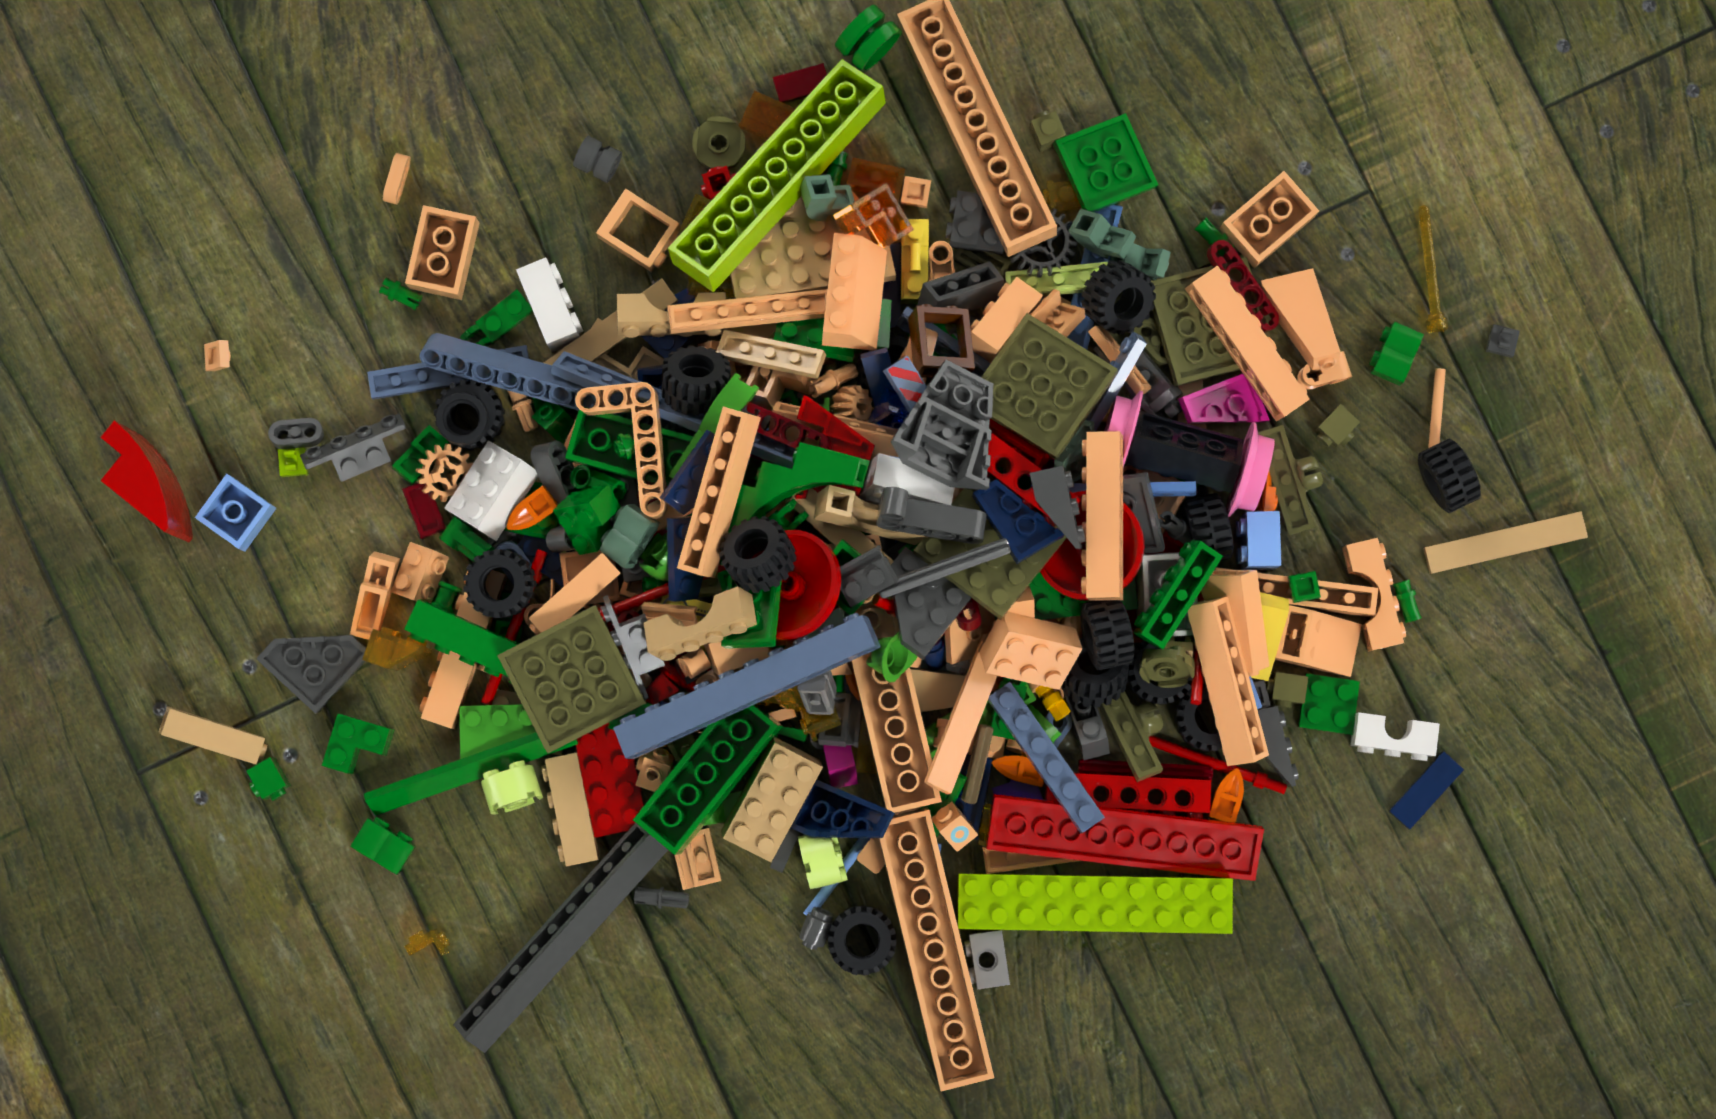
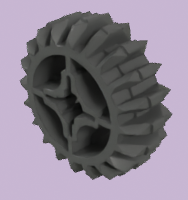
(1047, 251)

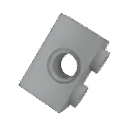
(997, 973)

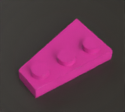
(1224, 403)

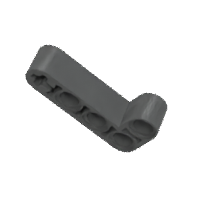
(555, 474)
(929, 519)

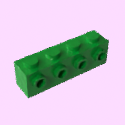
(1177, 593)

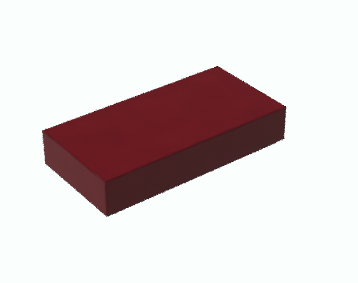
(798, 83)
(424, 511)

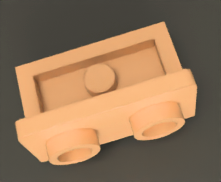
(1059, 315)
(419, 573)

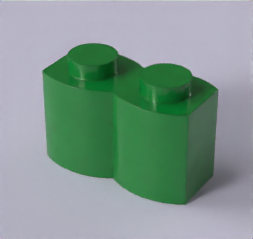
(1396, 353)
(383, 845)

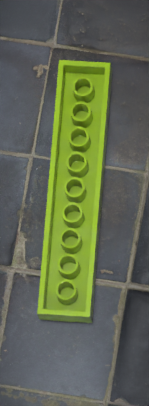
(773, 175)
(1095, 903)

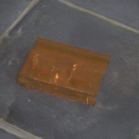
(764, 115)

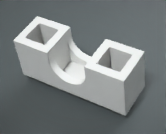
(1418, 740)

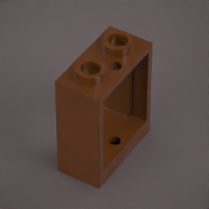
(929, 365)

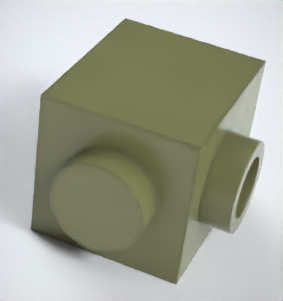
(1046, 129)
(1337, 427)
(1287, 689)

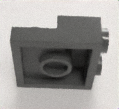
(971, 225)

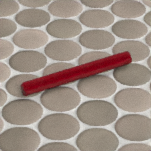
(1122, 768)

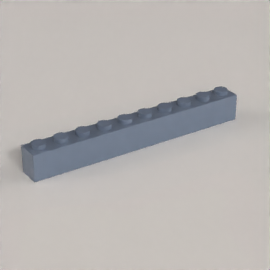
(747, 686)

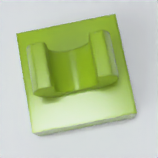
(291, 463)

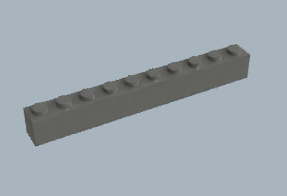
(559, 938)

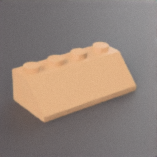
(854, 293)

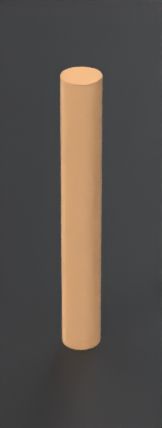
(1437, 406)

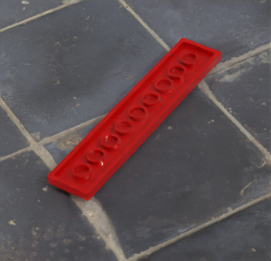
(1126, 838)

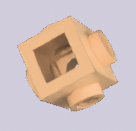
(654, 768)

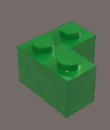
(586, 517)
(351, 736)

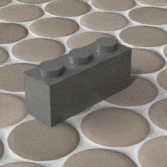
(964, 289)

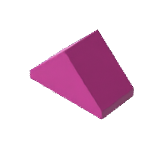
(840, 765)

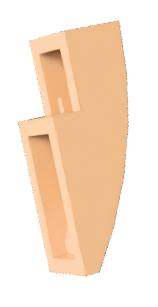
(374, 594)

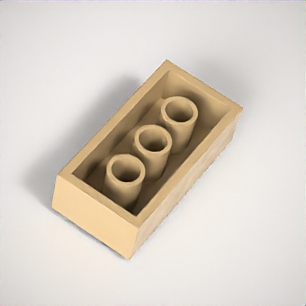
(771, 799)

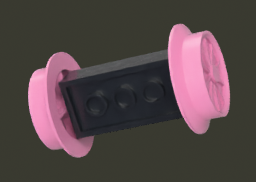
(1194, 452)

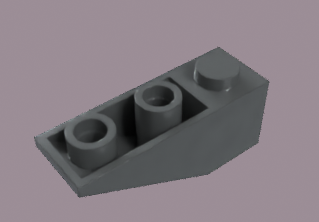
(1053, 495)
(1088, 729)
(1278, 746)

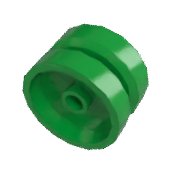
(868, 38)

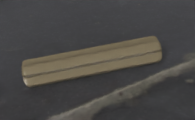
(977, 763)

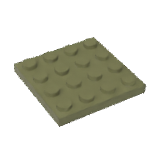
(1186, 336)
(1045, 385)
(994, 582)
(571, 679)

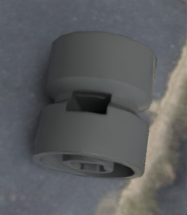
(596, 158)

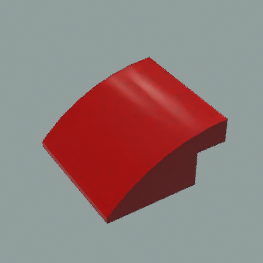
(147, 481)

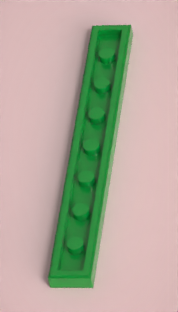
(456, 773)

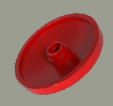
(1065, 567)
(810, 589)

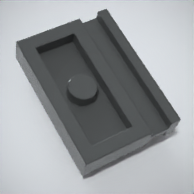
(866, 576)
(850, 716)

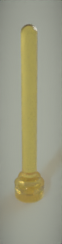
(1436, 320)

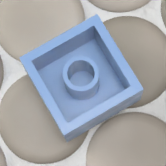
(235, 512)
(1259, 540)

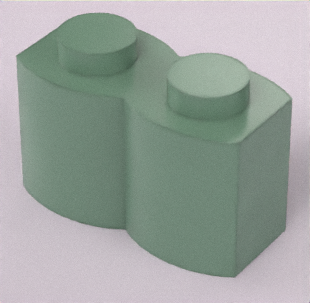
(628, 536)

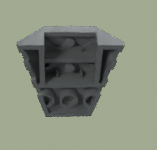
(950, 429)

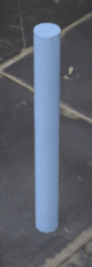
(848, 861)

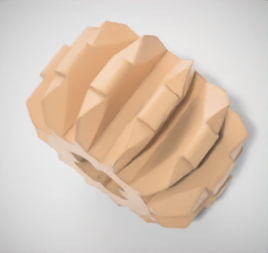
(852, 402)

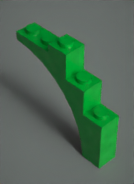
(811, 469)

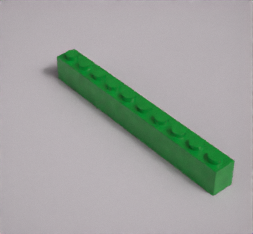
(469, 641)

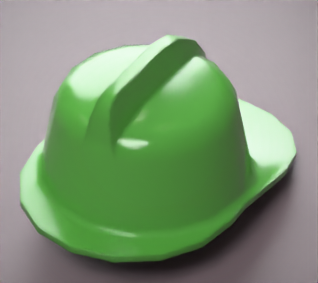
(891, 658)

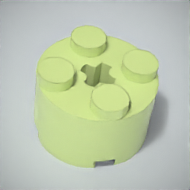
(511, 788)
(822, 861)

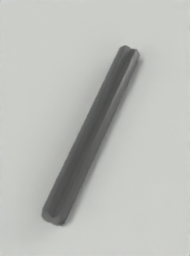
(947, 567)

